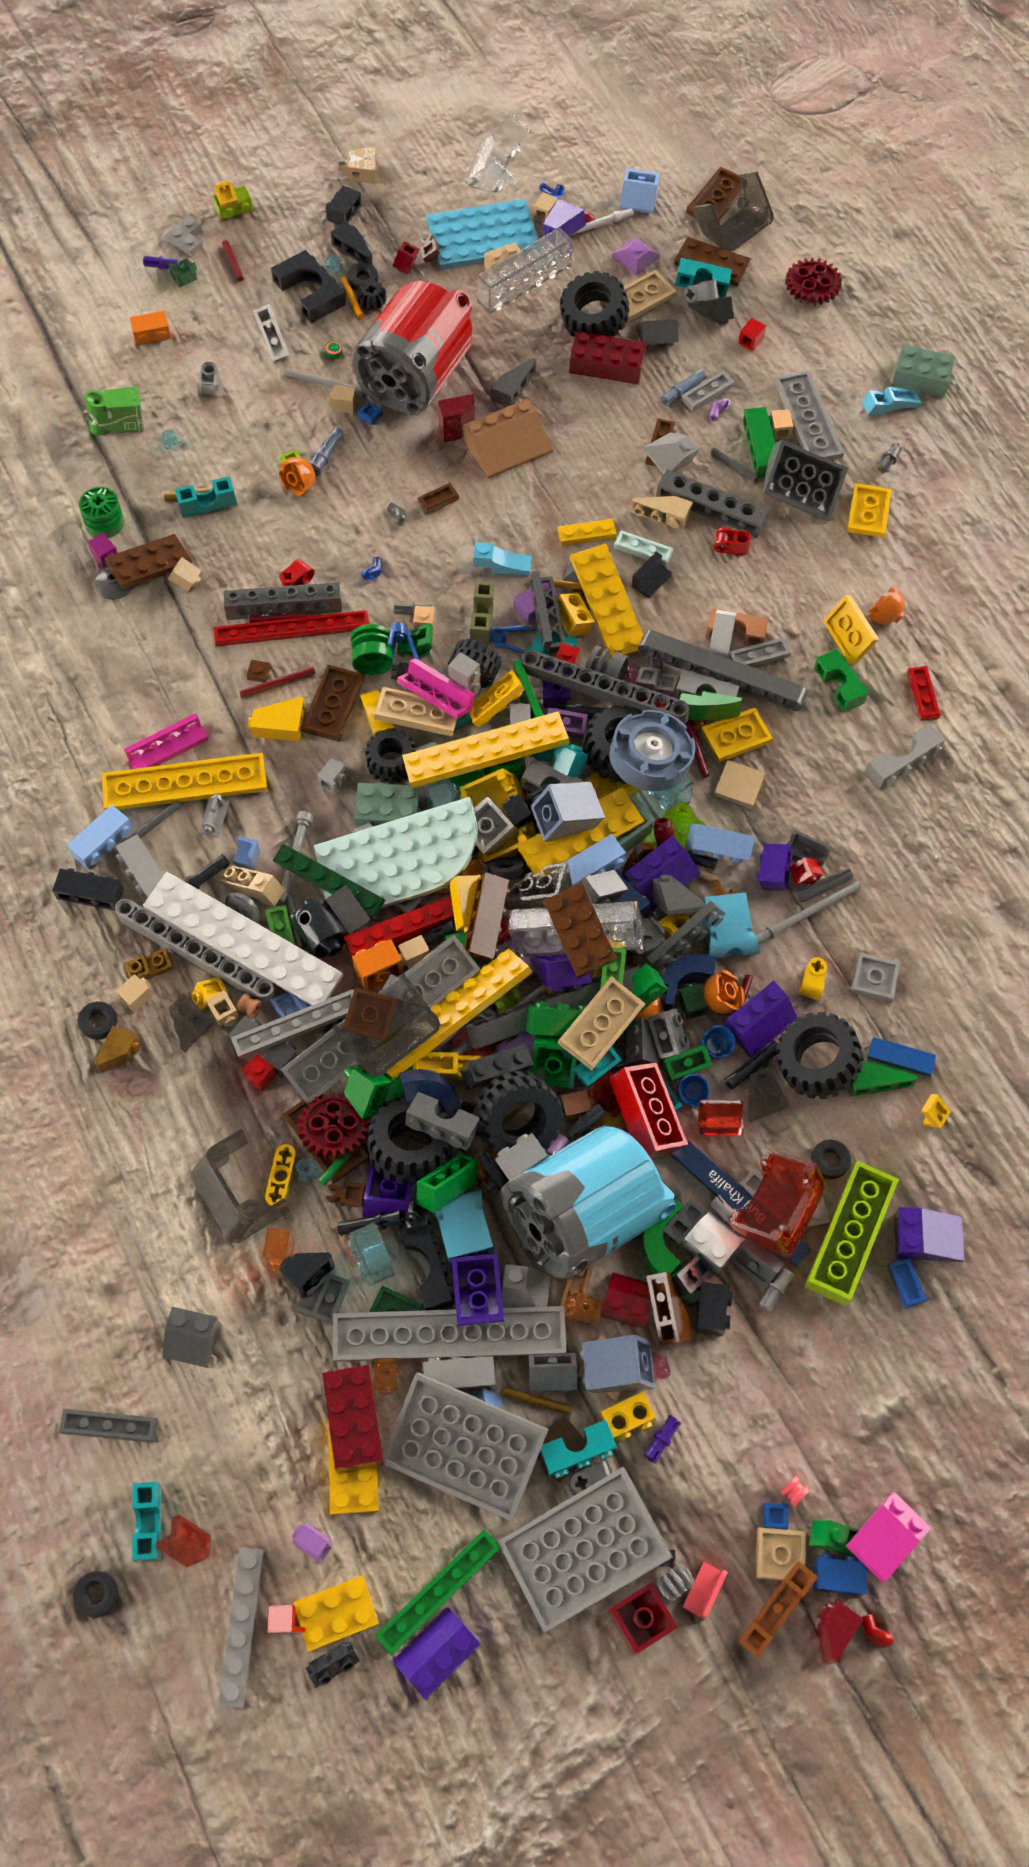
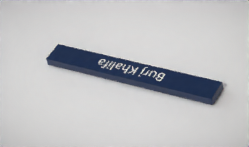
(721, 1184)

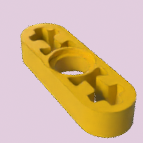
(278, 1159)

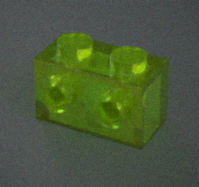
(682, 817)

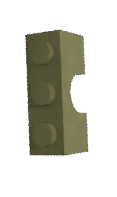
(482, 611)

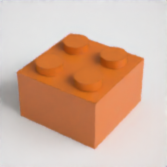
(376, 964)

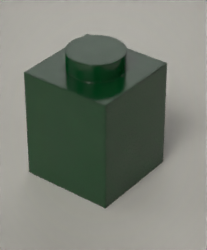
(692, 1001)

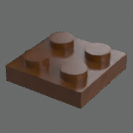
(370, 1014)

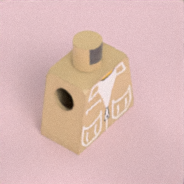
(360, 165)

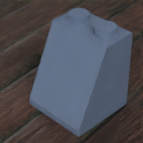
(567, 810)
(618, 1364)

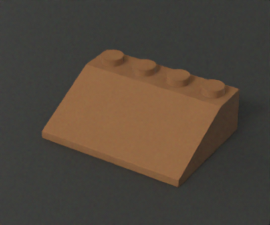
(507, 438)

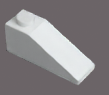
(271, 332)
(722, 632)

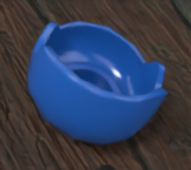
(719, 1041)
(693, 1089)

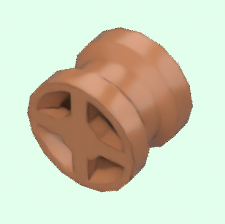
(249, 1006)

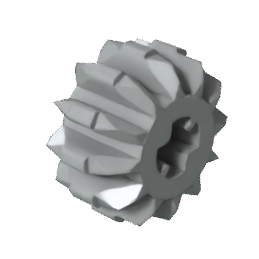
(674, 1583)

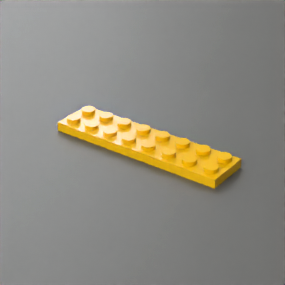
(485, 749)
(184, 781)
(468, 1002)

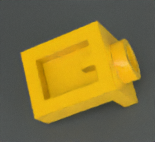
(225, 193)
(206, 990)
(935, 1112)

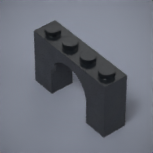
(304, 268)

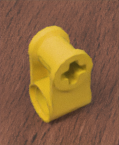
(813, 982)

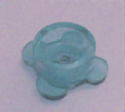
(333, 262)
(169, 439)
(302, 1164)

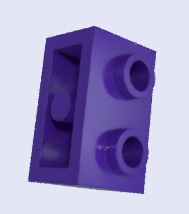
(555, 694)
(775, 865)

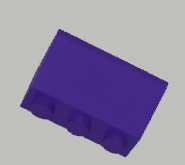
(666, 859)
(761, 1019)
(436, 1653)

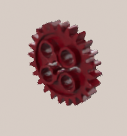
(813, 281)
(319, 1138)

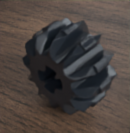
(371, 295)

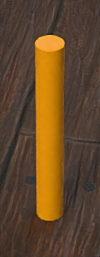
(352, 298)

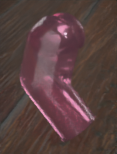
(631, 674)

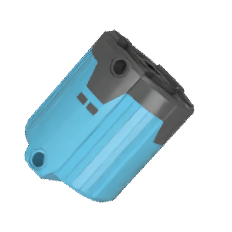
(585, 1201)

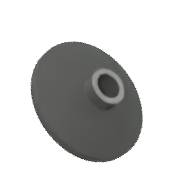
(108, 587)

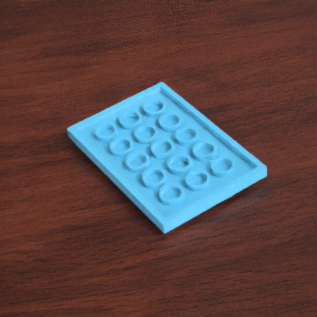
(472, 231)

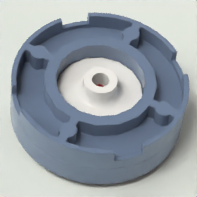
(652, 750)

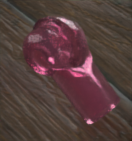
(661, 1365)

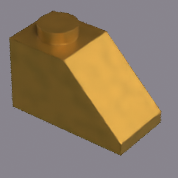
(117, 1049)

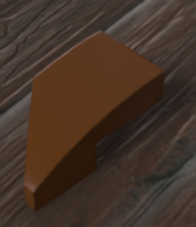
(637, 855)

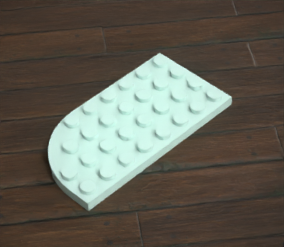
(406, 854)

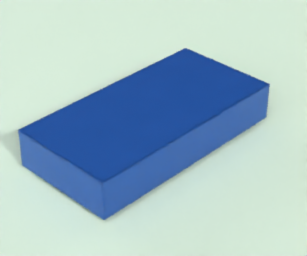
(907, 1283)

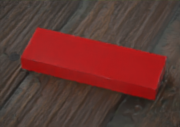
(923, 693)

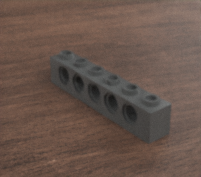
(714, 503)
(283, 599)

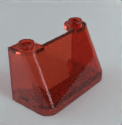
(781, 1203)

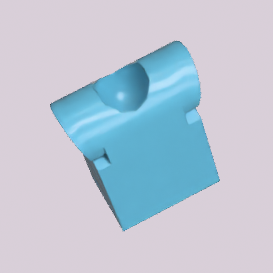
(735, 932)
(464, 1227)

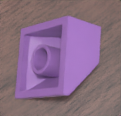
(635, 255)

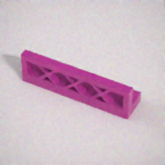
(439, 687)
(166, 746)

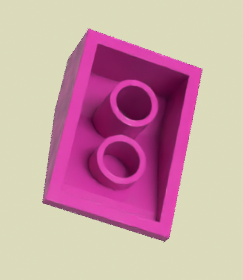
(888, 1537)

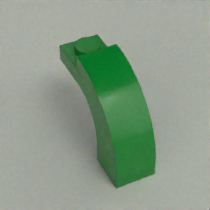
(653, 1247)

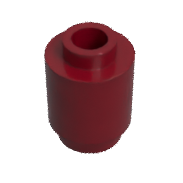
(663, 830)

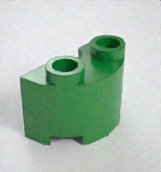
(422, 641)

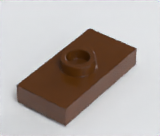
(438, 498)

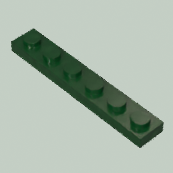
(326, 878)

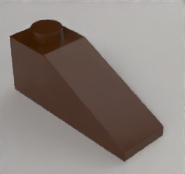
(669, 1312)

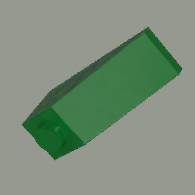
(879, 1078)

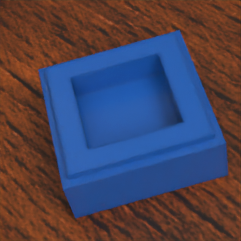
(370, 413)
(775, 1516)

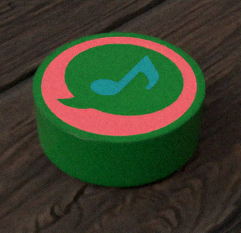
(333, 349)

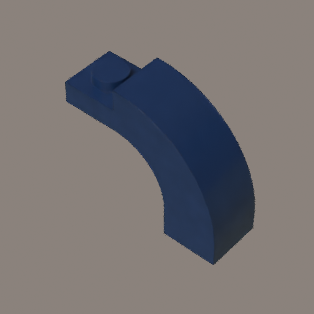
(685, 970)
(432, 1085)

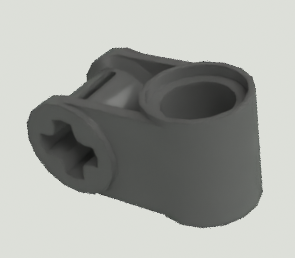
(590, 1476)

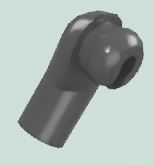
(399, 512)

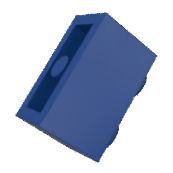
(840, 1576)

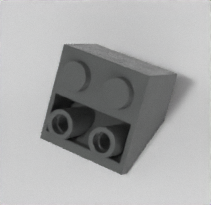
(636, 1045)

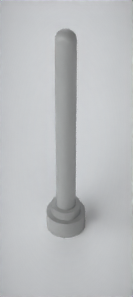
(322, 381)
(304, 820)

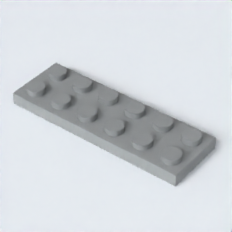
(808, 415)

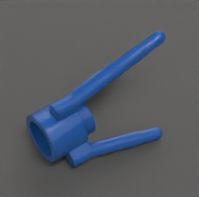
(499, 634)
(397, 635)

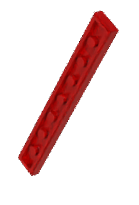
(289, 628)

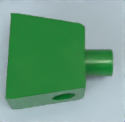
(365, 1092)

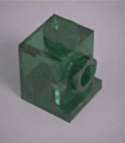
(183, 272)

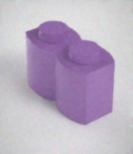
(312, 1542)

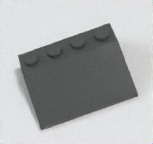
(803, 479)

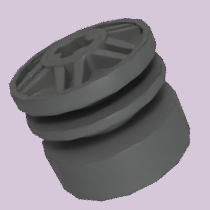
(613, 667)

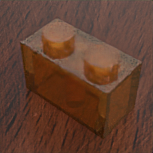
(277, 1246)

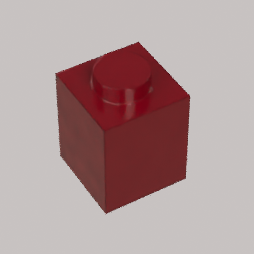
(405, 258)

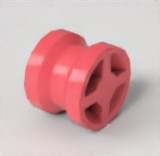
(795, 1491)

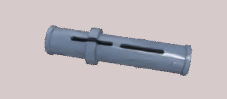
(678, 390)

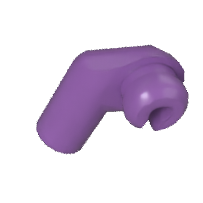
(718, 407)

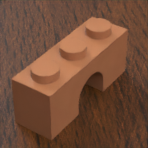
(751, 627)

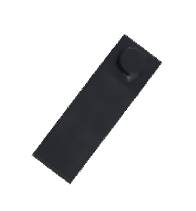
(350, 242)

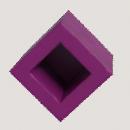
(100, 548)

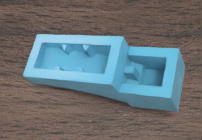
(891, 399)
(501, 561)

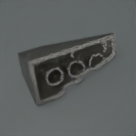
(535, 888)

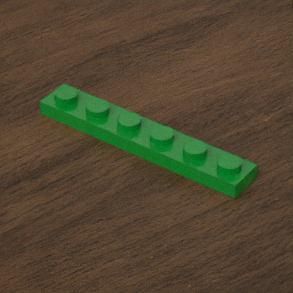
(437, 1592)

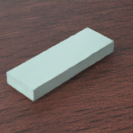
(642, 547)

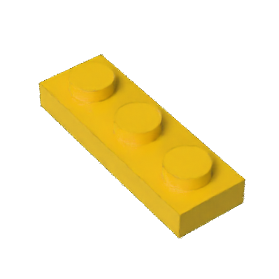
(587, 532)

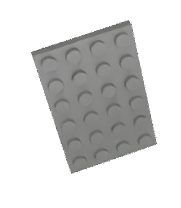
(464, 1446)
(584, 1549)

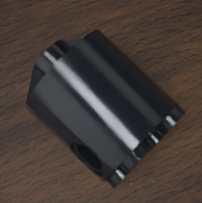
(319, 928)

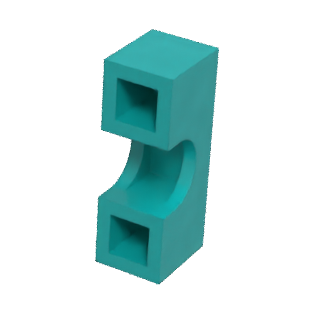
(695, 271)
(218, 497)
(568, 759)
(560, 1459)
(148, 1516)

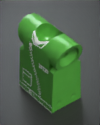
(114, 410)

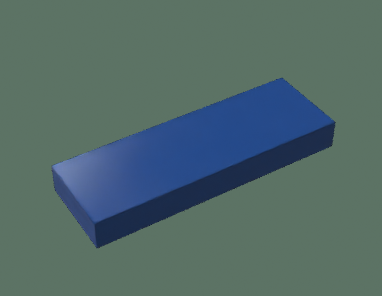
(901, 1056)

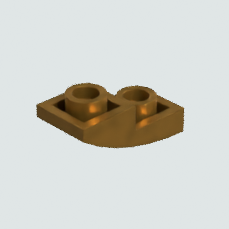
(151, 965)

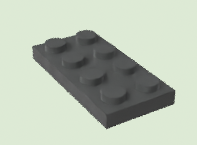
(686, 935)

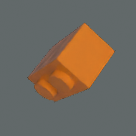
(150, 327)

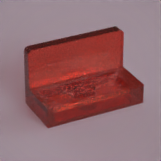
(720, 1117)
(186, 1542)

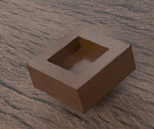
(258, 671)

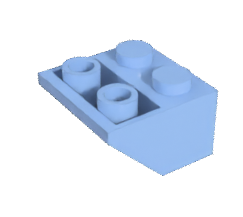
(640, 190)

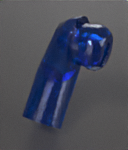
(556, 192)
(374, 570)

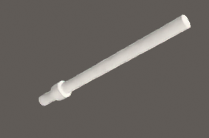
(615, 217)

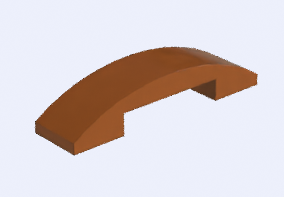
(777, 1609)

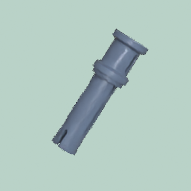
(321, 456)

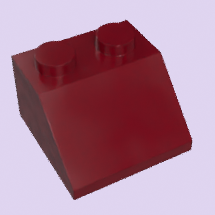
(454, 414)
(627, 1301)
(642, 1619)
(836, 1629)

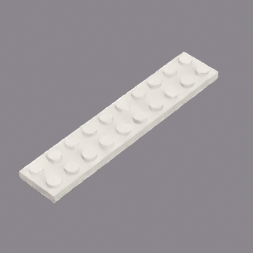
(243, 940)

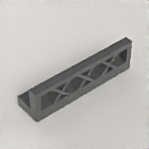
(543, 613)

